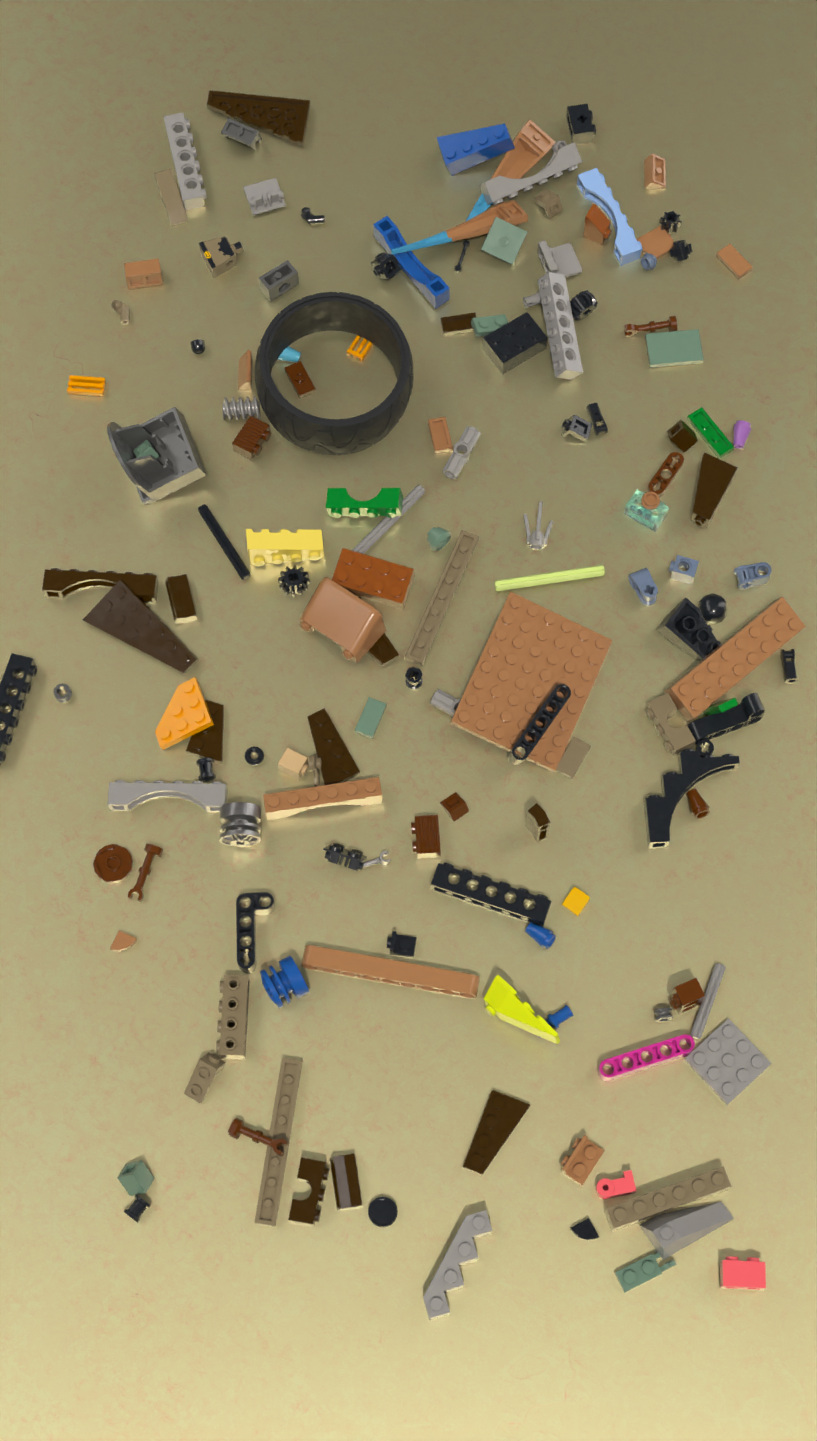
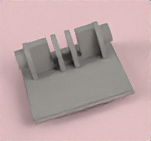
(264, 196)

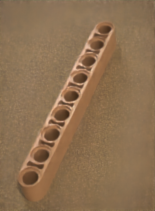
(390, 971)

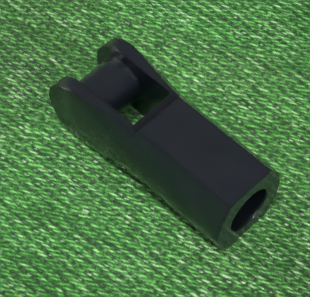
(596, 418)
(789, 667)

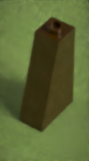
(712, 485)

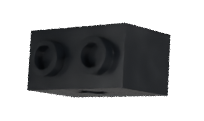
(580, 124)

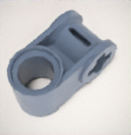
(749, 576)
(644, 586)

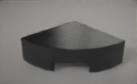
(585, 1230)

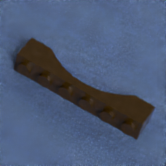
(62, 583)

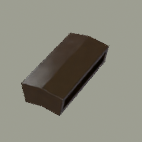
(180, 599)
(538, 822)
(345, 1182)

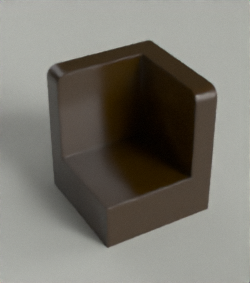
(682, 436)

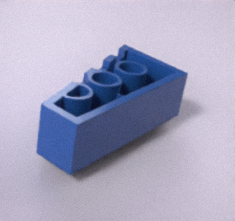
(474, 147)

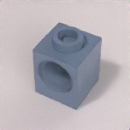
(683, 576)

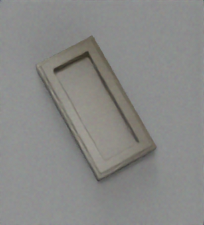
(573, 758)

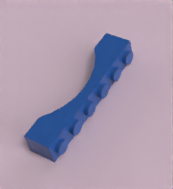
(428, 283)

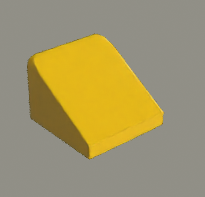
(576, 901)

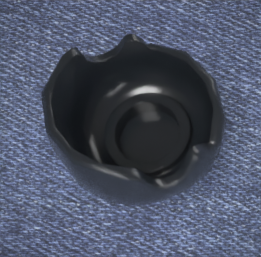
(713, 608)

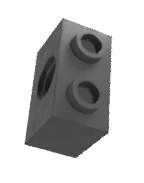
(278, 280)

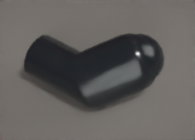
(310, 218)

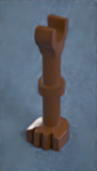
(631, 329)
(151, 851)
(238, 1128)

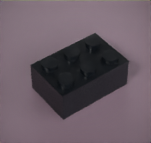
(514, 343)

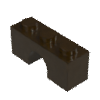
(306, 1211)

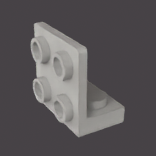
(559, 259)

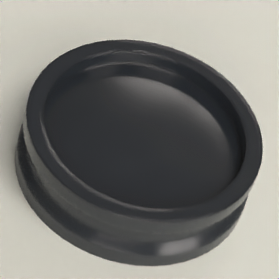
(382, 1212)

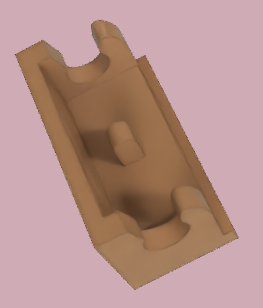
(143, 274)

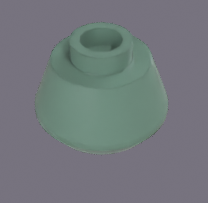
(438, 538)

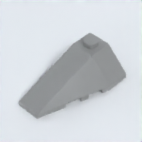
(683, 1227)

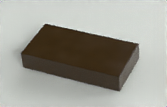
(457, 324)

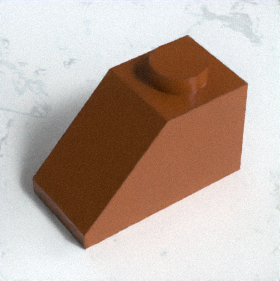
(596, 225)

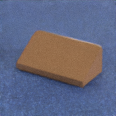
(654, 172)
(245, 371)

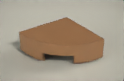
(122, 942)

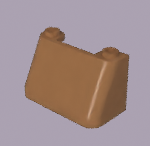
(343, 619)

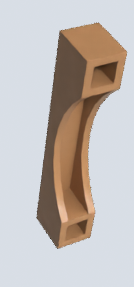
(347, 793)

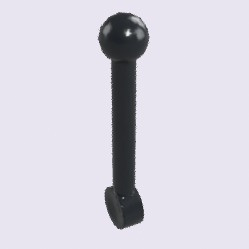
(458, 267)

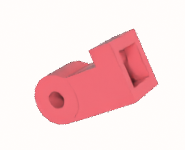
(618, 1187)

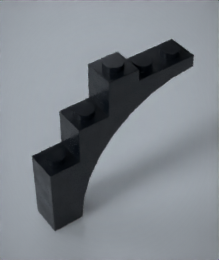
(691, 771)

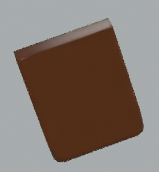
(455, 806)

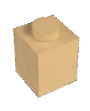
(293, 764)

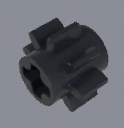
(670, 222)
(680, 250)

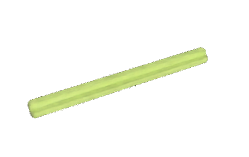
(548, 578)

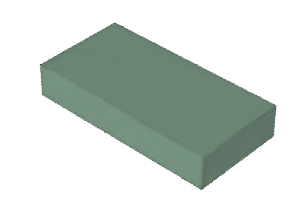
(370, 718)

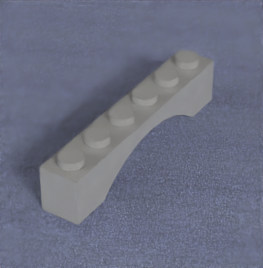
(500, 186)
(126, 796)

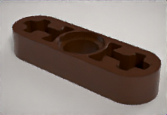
(666, 467)

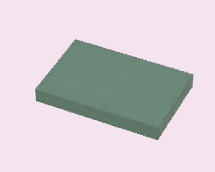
(674, 348)

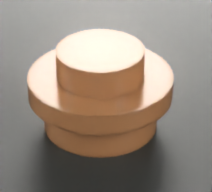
(650, 500)

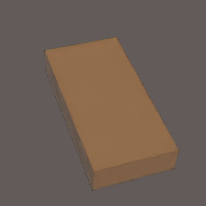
(734, 261)
(440, 435)

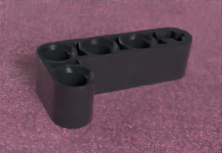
(715, 725)
(250, 932)

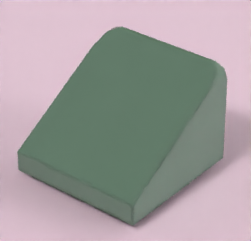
(145, 449)

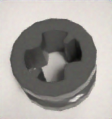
(67, 697)
(663, 1014)

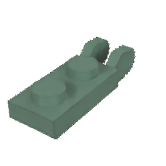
(641, 1272)

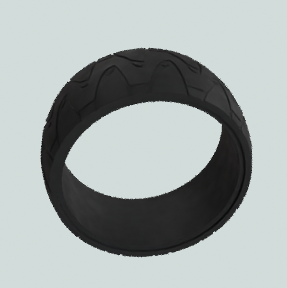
(334, 313)

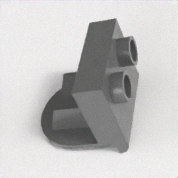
(177, 460)

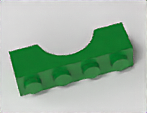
(386, 503)

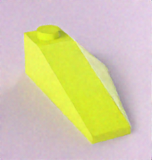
(507, 1006)

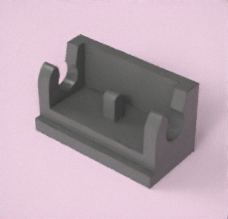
(241, 133)

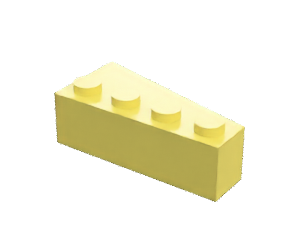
(283, 546)

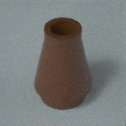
(697, 804)

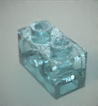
(644, 515)

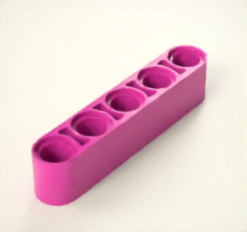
(638, 1064)

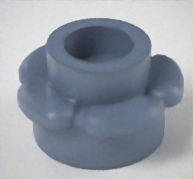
(648, 261)

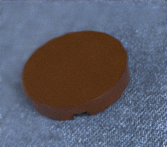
(113, 863)

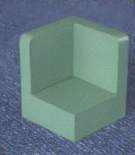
(135, 1178)

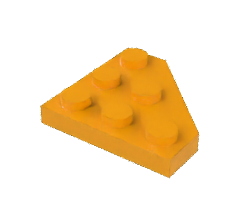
(184, 715)

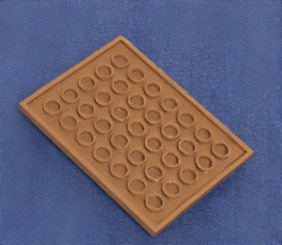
(519, 669)

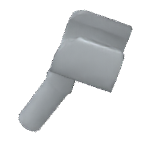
(378, 860)

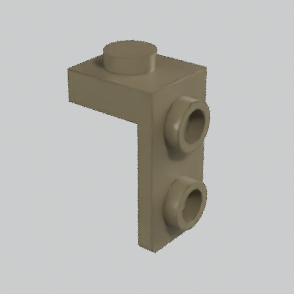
(203, 1076)

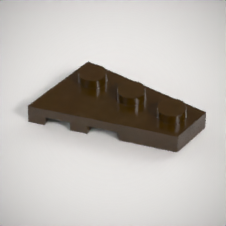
(209, 741)

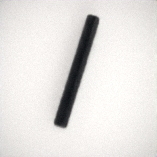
(224, 542)

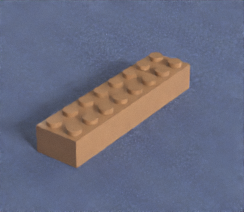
(734, 658)

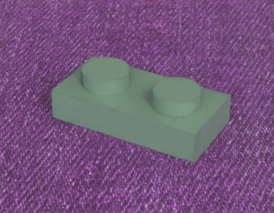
(485, 325)

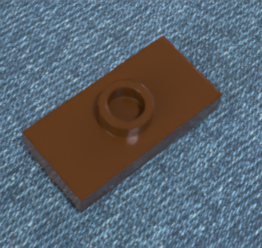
(300, 379)

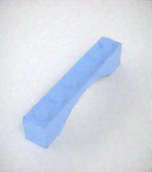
(594, 189)

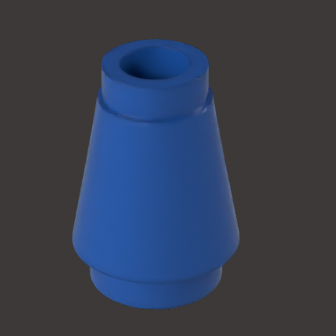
(541, 935)

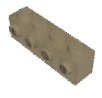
(234, 1017)

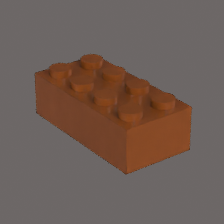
(374, 578)

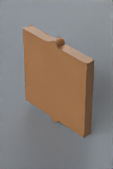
(656, 242)

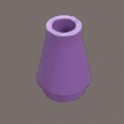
(741, 432)

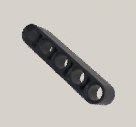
(545, 718)

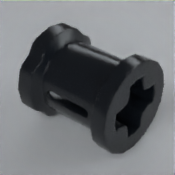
(410, 682)
(205, 769)
(137, 1208)

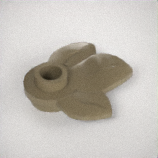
(314, 765)

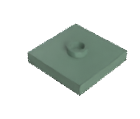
(504, 240)

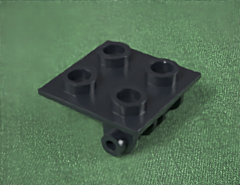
(336, 850)

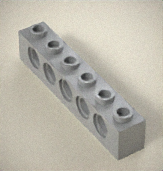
(184, 161)
(560, 326)

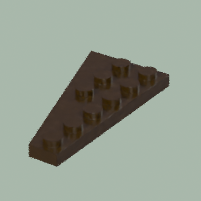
(274, 115)
(133, 622)

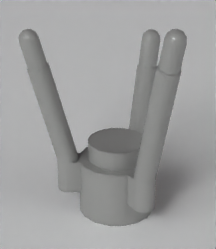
(537, 539)

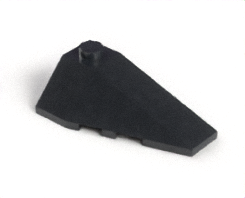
(689, 630)

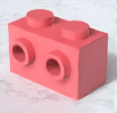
(742, 1274)

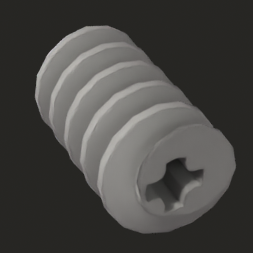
(241, 408)

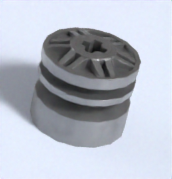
(240, 824)

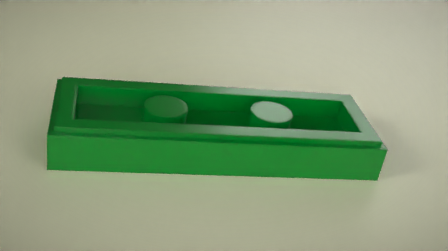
(710, 433)
(720, 706)

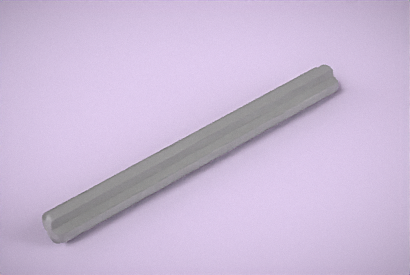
(387, 522)

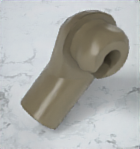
(123, 310)

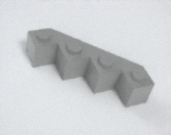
(459, 1253)

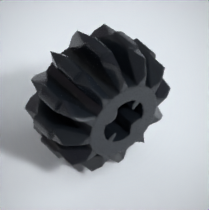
(583, 304)
(294, 586)

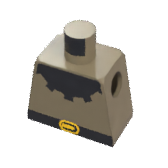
(219, 254)

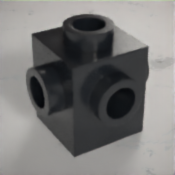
(385, 266)

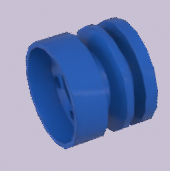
(284, 982)

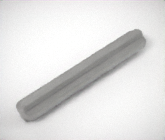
(708, 1000)

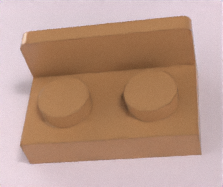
(582, 1160)

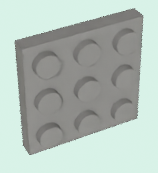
(727, 1061)

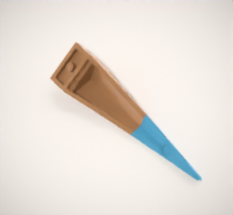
(530, 146)
(479, 225)

